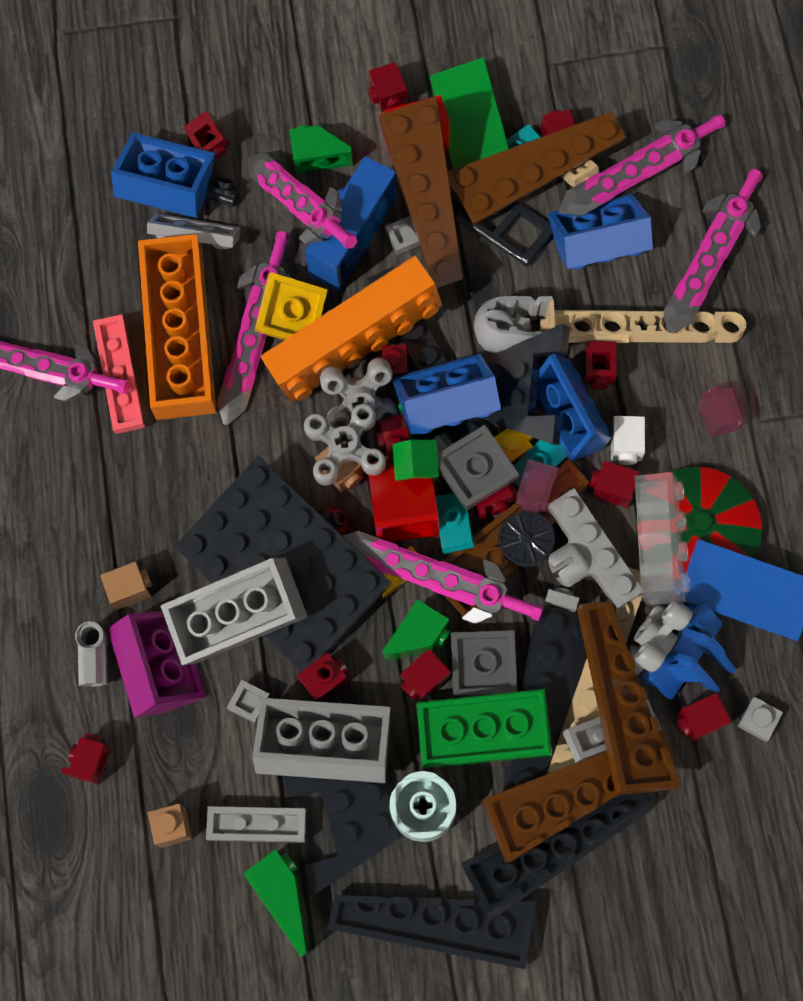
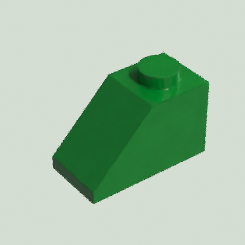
(318, 150)
(418, 631)

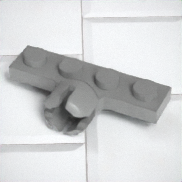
(589, 552)

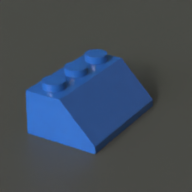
(163, 174)
(602, 234)
(447, 394)
(565, 396)

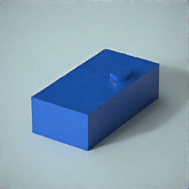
(364, 208)

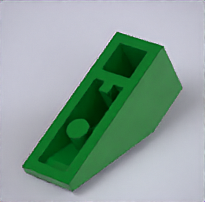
(280, 893)

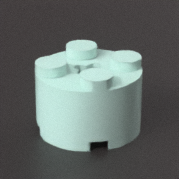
(409, 793)

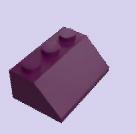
(152, 666)

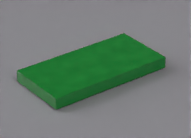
(472, 112)
(484, 729)

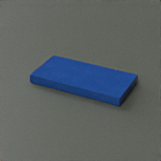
(746, 589)

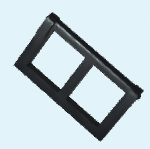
(494, 237)

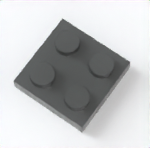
(476, 467)
(483, 663)

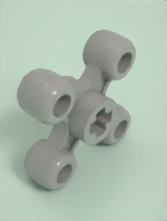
(358, 391)
(338, 455)
(656, 635)

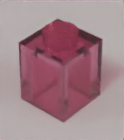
(720, 411)
(536, 486)

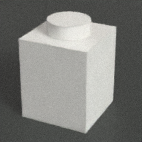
(627, 439)

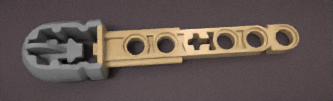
(507, 320)

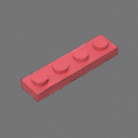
(117, 363)

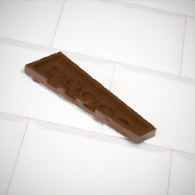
(420, 165)
(512, 174)
(486, 541)
(630, 732)
(550, 803)

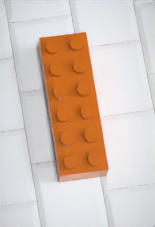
(176, 327)
(354, 329)

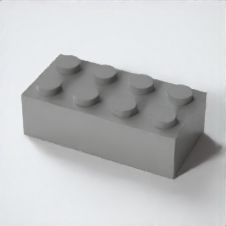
(234, 611)
(322, 740)

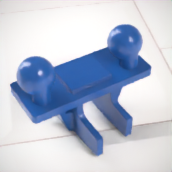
(681, 661)

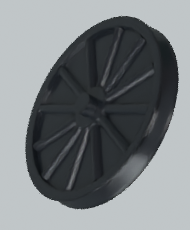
(526, 538)

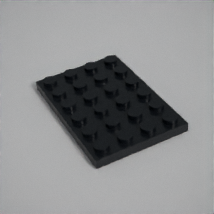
(269, 519)

